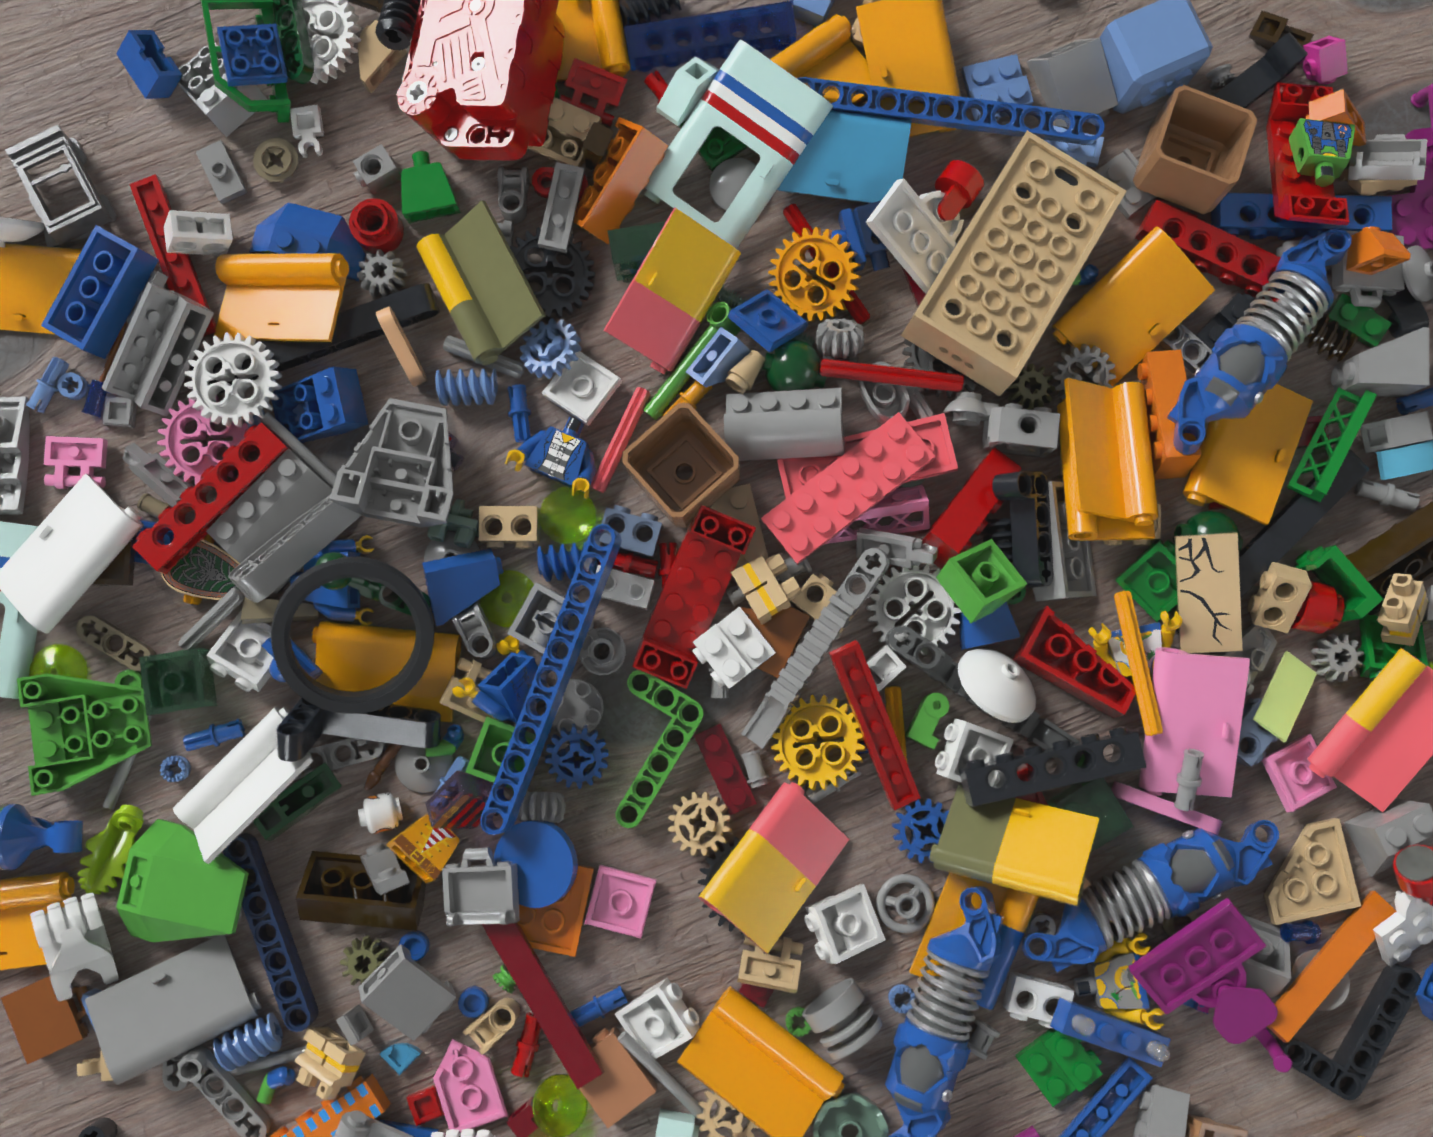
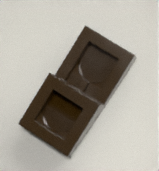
(1271, 28)

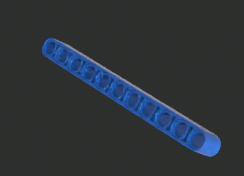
(960, 105)
(541, 690)

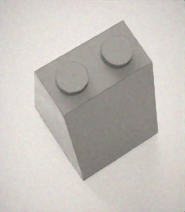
(1075, 78)
(1387, 369)
(1383, 834)

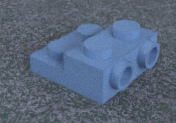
(997, 81)

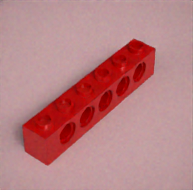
(1213, 241)
(187, 536)

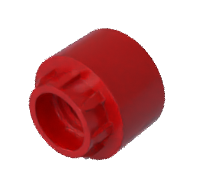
(366, 215)
(1320, 610)

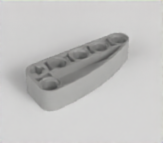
(291, 549)

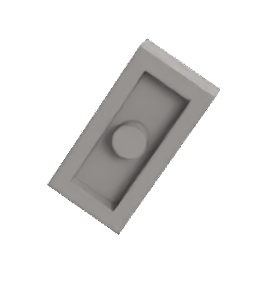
(221, 172)

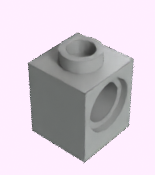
(376, 158)

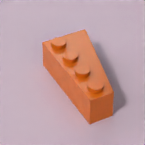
(619, 179)
(1163, 380)

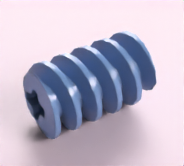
(466, 387)
(248, 1045)

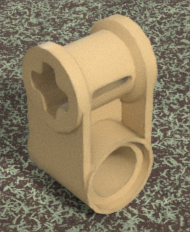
(490, 1027)

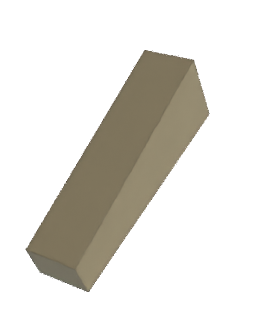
(264, 611)

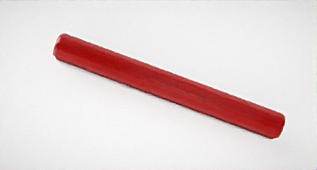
(799, 222)
(891, 375)

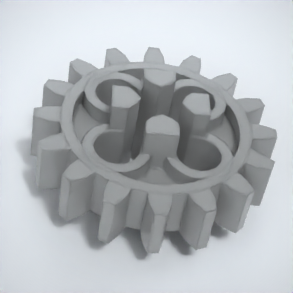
(1083, 360)

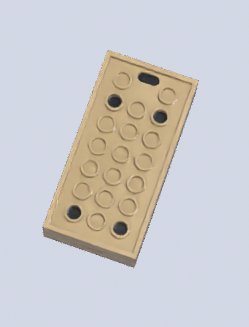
(1014, 264)

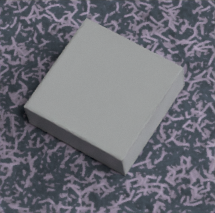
(119, 412)
(355, 1025)

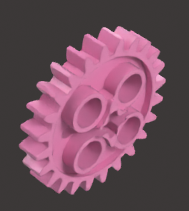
(178, 452)

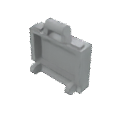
(1389, 159)
(1382, 283)
(482, 891)

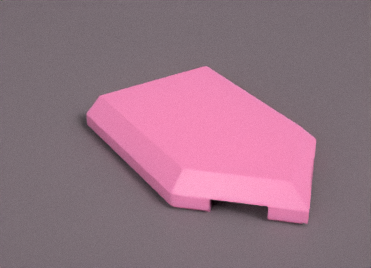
(468, 1088)

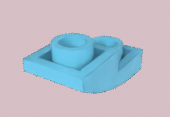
(1405, 460)

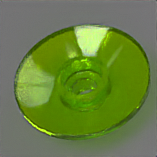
(493, 605)
(63, 657)
(570, 1110)

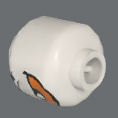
(380, 813)

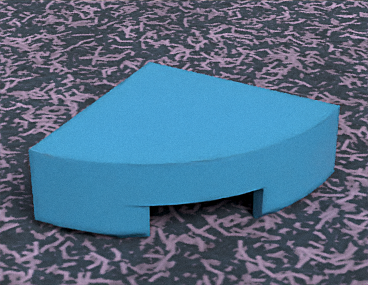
(400, 1056)

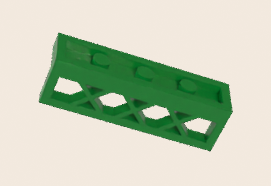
(1342, 446)

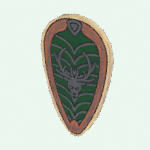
(203, 572)

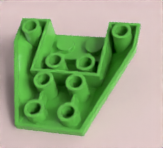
(80, 728)
(173, 892)

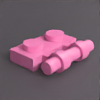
(74, 452)

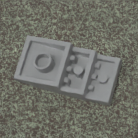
(13, 453)

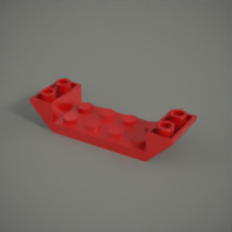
(1297, 195)
(691, 595)

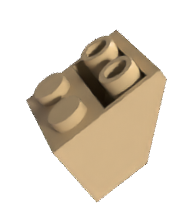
(566, 133)

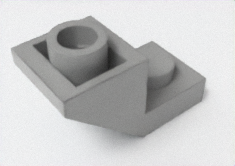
(1396, 431)
(383, 868)

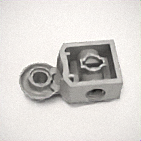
(1004, 423)
(538, 619)

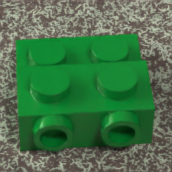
(1153, 579)
(1379, 653)
(1059, 1065)

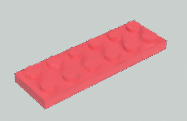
(932, 431)
(848, 488)

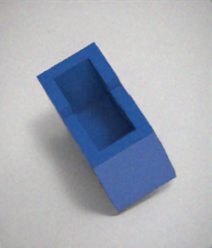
(147, 65)

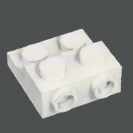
(732, 648)
(241, 654)
(970, 743)
(844, 924)
(659, 1019)

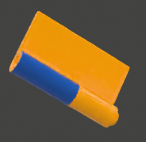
(948, 915)

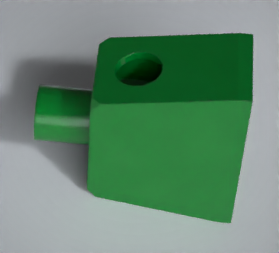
(426, 190)

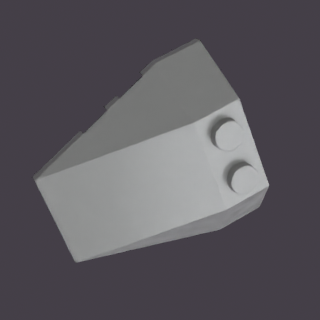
(400, 467)

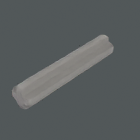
(502, 364)
(211, 619)

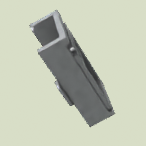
(43, 148)

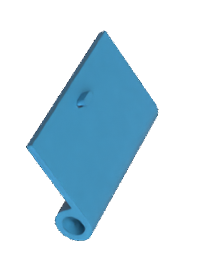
(851, 158)

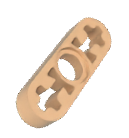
(401, 346)

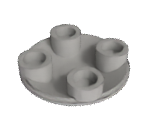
(729, 179)
(579, 706)

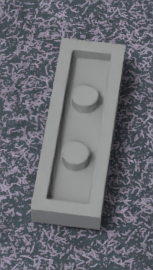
(561, 207)

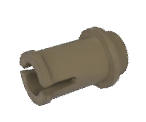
(151, 505)

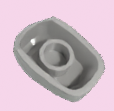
(884, 399)

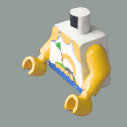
(1112, 649)

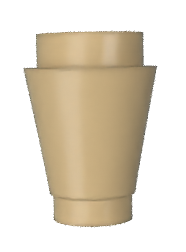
(745, 372)

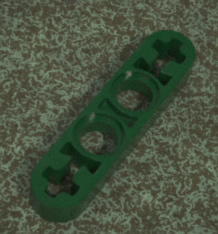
(299, 60)

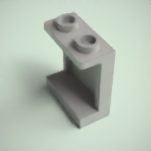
(406, 994)

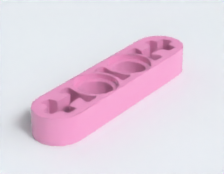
(1165, 808)

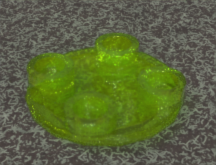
(567, 517)

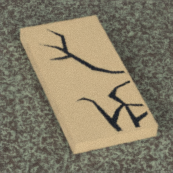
(1208, 592)

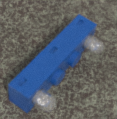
(1111, 1032)

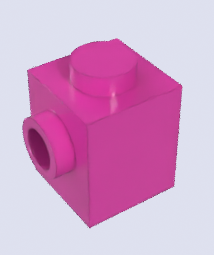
(1325, 60)

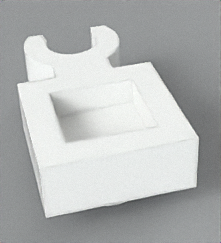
(307, 126)

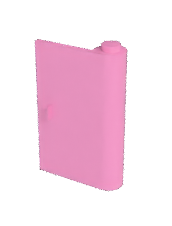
(1199, 710)

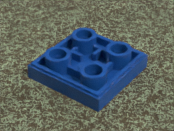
(252, 54)

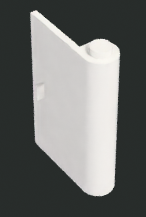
(67, 554)
(239, 787)

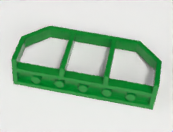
(279, 100)

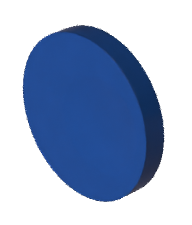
(543, 859)

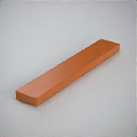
(1329, 966)

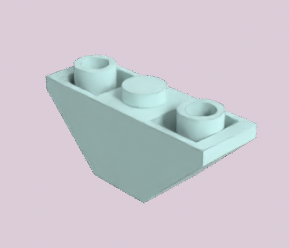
(686, 90)

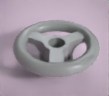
(910, 913)

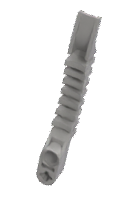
(810, 652)

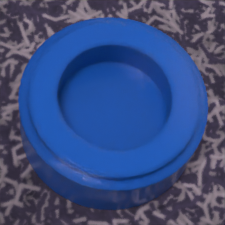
(416, 943)
(473, 1002)

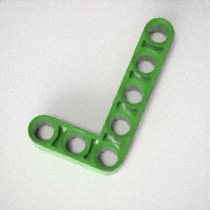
(663, 748)

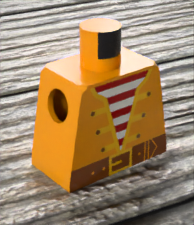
(424, 848)

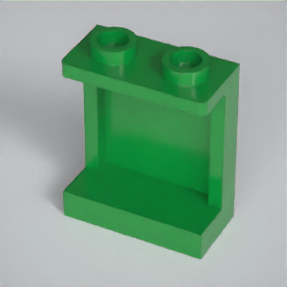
(1336, 570)

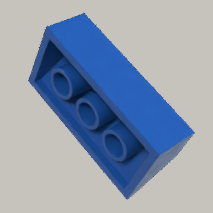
(99, 292)

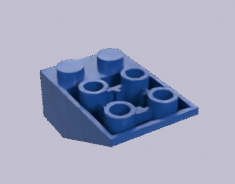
(321, 405)

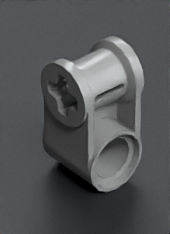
(513, 188)
(472, 627)

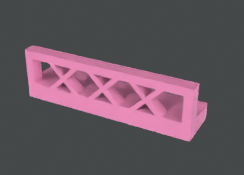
(899, 506)

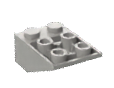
(199, 85)

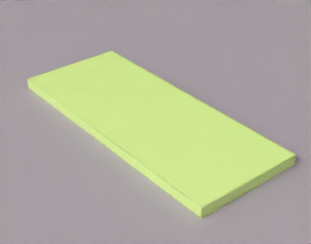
(1285, 696)

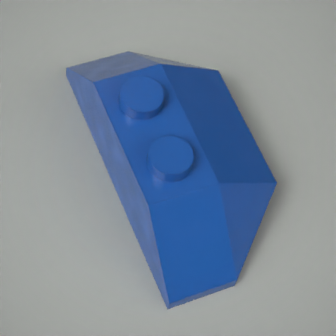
(307, 231)

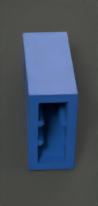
(460, 581)

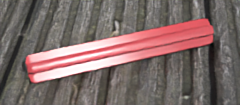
(620, 440)

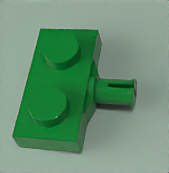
(1359, 320)

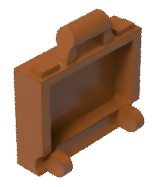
(782, 634)
(44, 1022)

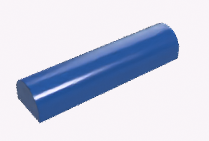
(1109, 1101)

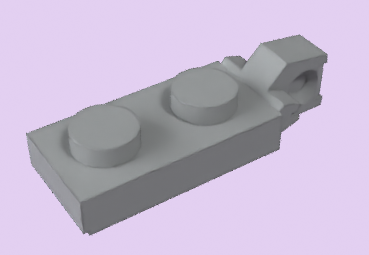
(155, 474)
(901, 549)

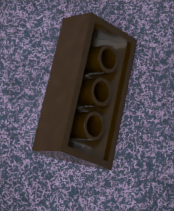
(1401, 550)
(341, 892)

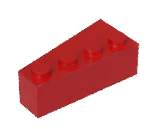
(969, 508)
(1067, 662)

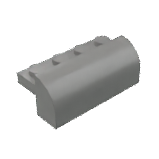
(157, 349)
(785, 424)

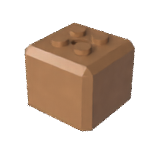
(1195, 149)
(679, 441)

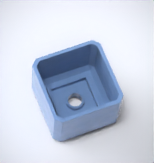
(1154, 52)

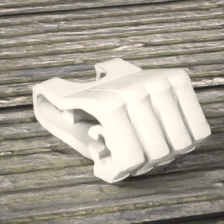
(74, 941)

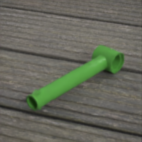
(717, 317)

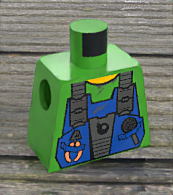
(1321, 149)

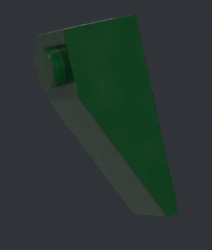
(296, 802)

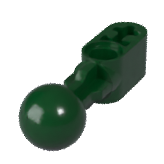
(368, 587)

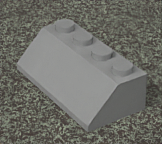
(1071, 559)

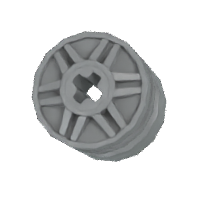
(846, 1023)

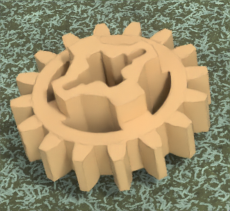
(702, 810)
(712, 1122)

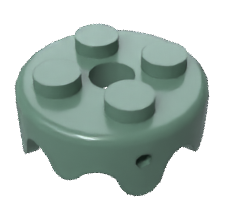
(849, 1109)

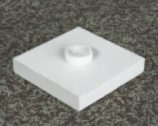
(582, 388)

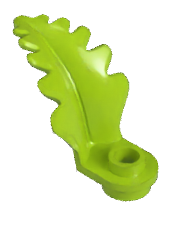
(110, 850)

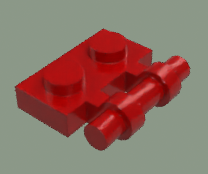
(596, 84)

